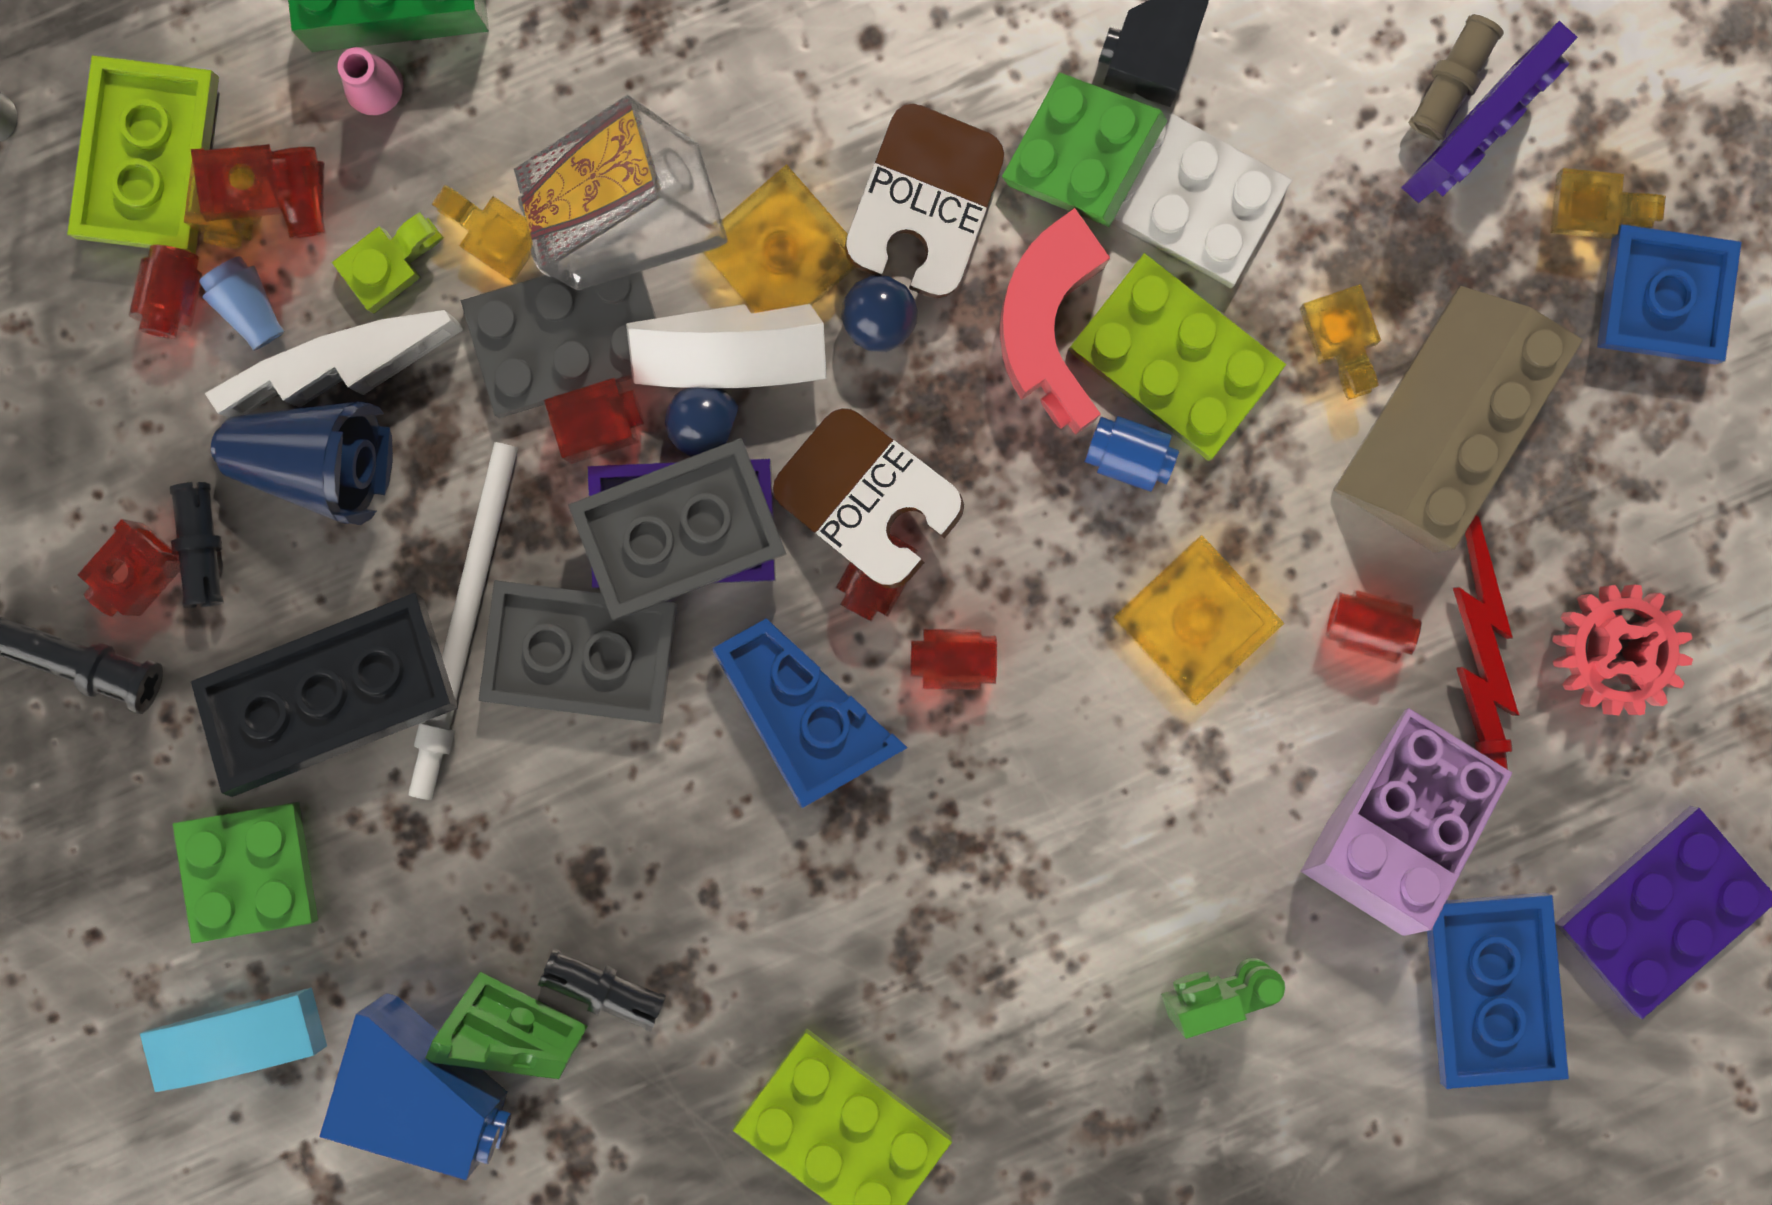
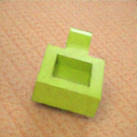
(381, 265)

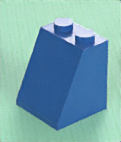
(408, 1106)

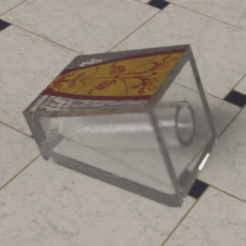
(617, 198)

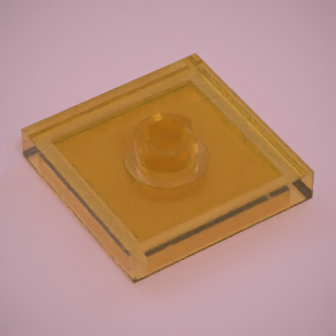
(781, 246)
(1197, 620)

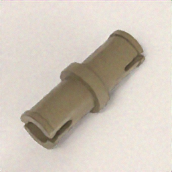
(1456, 77)

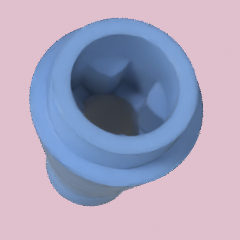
(242, 301)

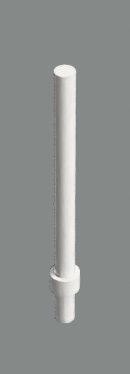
(435, 735)

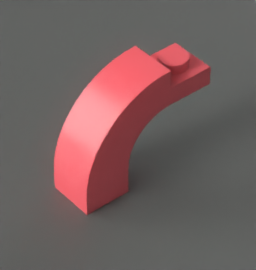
(1046, 274)

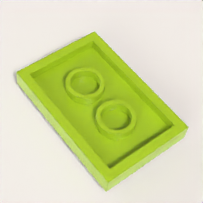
(138, 152)
(1177, 357)
(841, 1129)

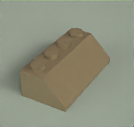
(1457, 417)

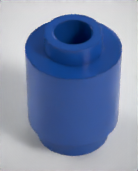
(1132, 453)

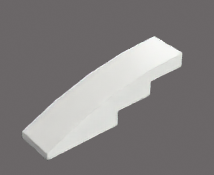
(357, 355)

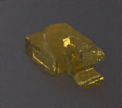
(1594, 204)
(494, 235)
(1342, 330)

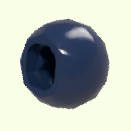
(879, 313)
(700, 419)

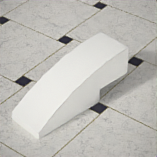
(728, 348)

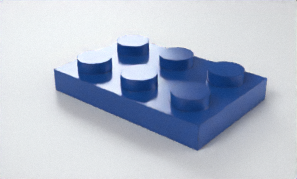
(1497, 991)

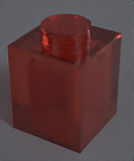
(594, 420)

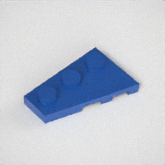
(802, 716)

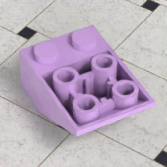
(1408, 825)

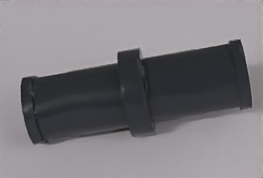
(196, 545)
(602, 990)

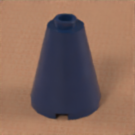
(311, 456)

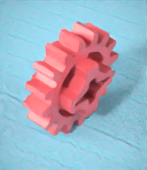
(1640, 670)

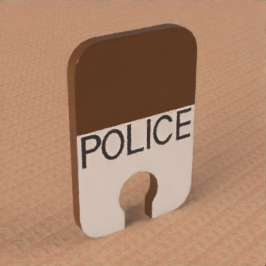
(930, 184)
(853, 485)

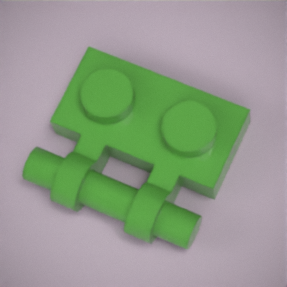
(1212, 1003)

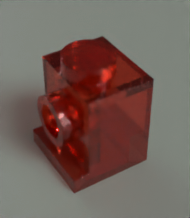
(221, 200)
(149, 570)

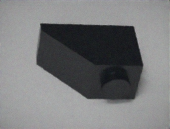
(1153, 48)

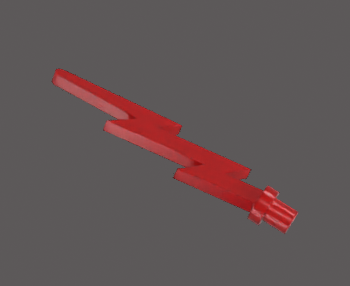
(1480, 620)

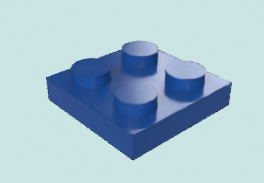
(1669, 294)

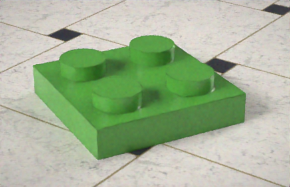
(1084, 148)
(245, 872)

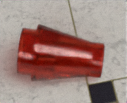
(305, 207)

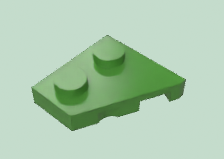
(506, 1033)

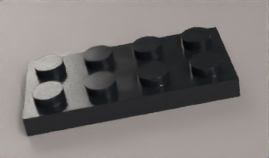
(323, 695)

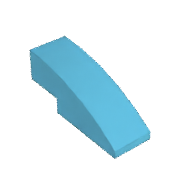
(234, 1041)

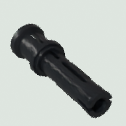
(91, 668)

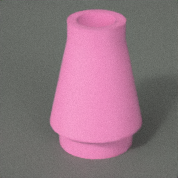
(369, 81)

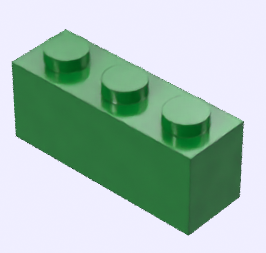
(361, 23)

